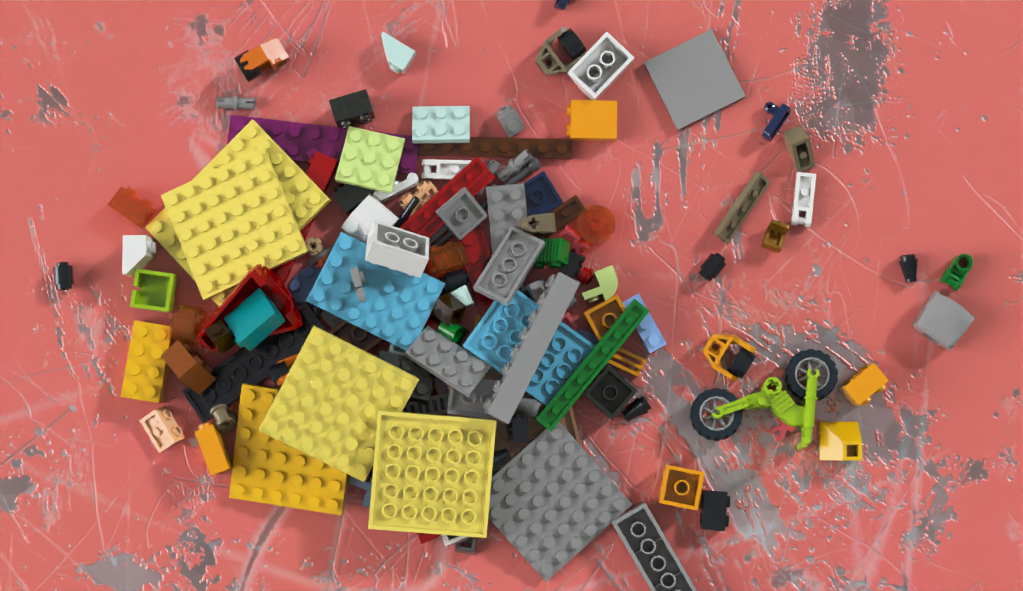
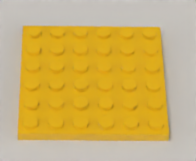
(276, 472)

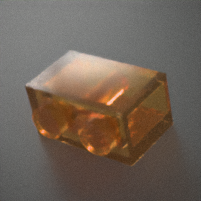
(132, 207)
(446, 258)

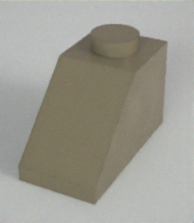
(799, 148)

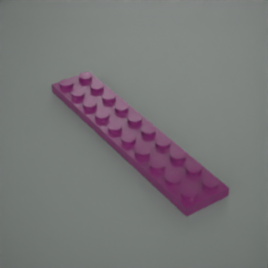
(303, 140)

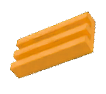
(639, 366)

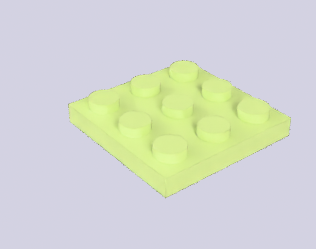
(370, 160)

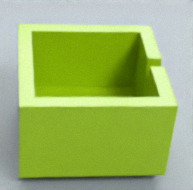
(156, 290)

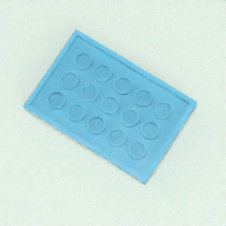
(394, 303)
(500, 331)

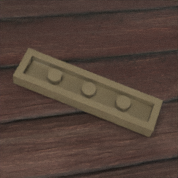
(742, 207)

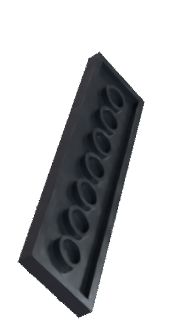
(251, 366)

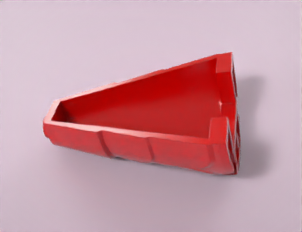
(269, 284)

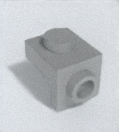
(509, 120)

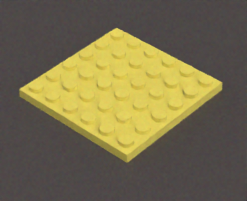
(234, 222)
(334, 402)
(432, 474)

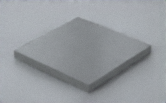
(694, 79)

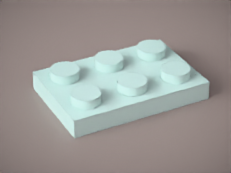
(441, 124)

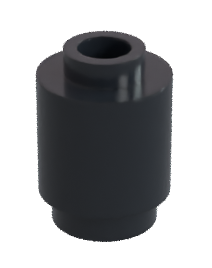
(712, 266)
(63, 276)
(454, 280)

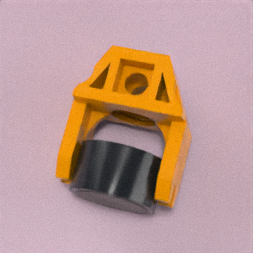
(741, 361)

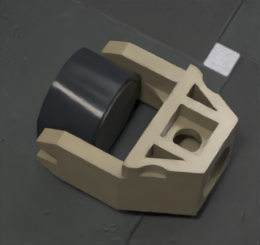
(571, 45)

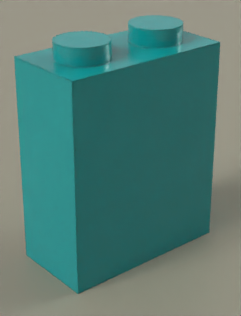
(253, 320)

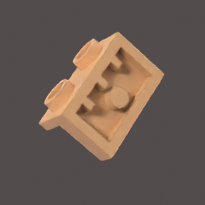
(424, 191)
(162, 428)

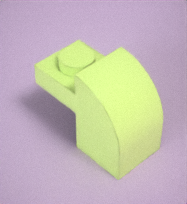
(607, 285)

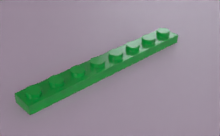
(592, 365)

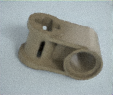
(539, 224)
(224, 418)

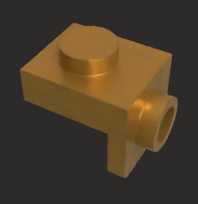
(775, 236)

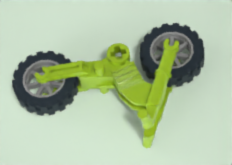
(778, 401)

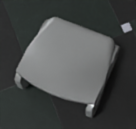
(942, 320)

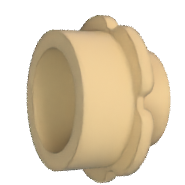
(318, 247)

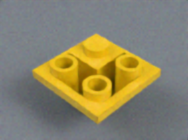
(840, 441)

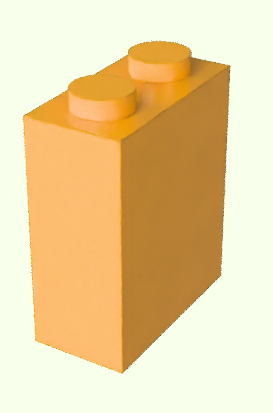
(592, 120)
(214, 448)

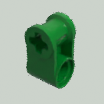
(954, 274)
(453, 332)

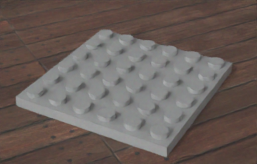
(553, 500)

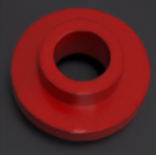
(585, 276)

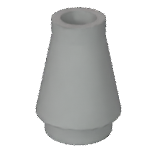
(529, 407)

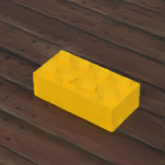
(145, 368)

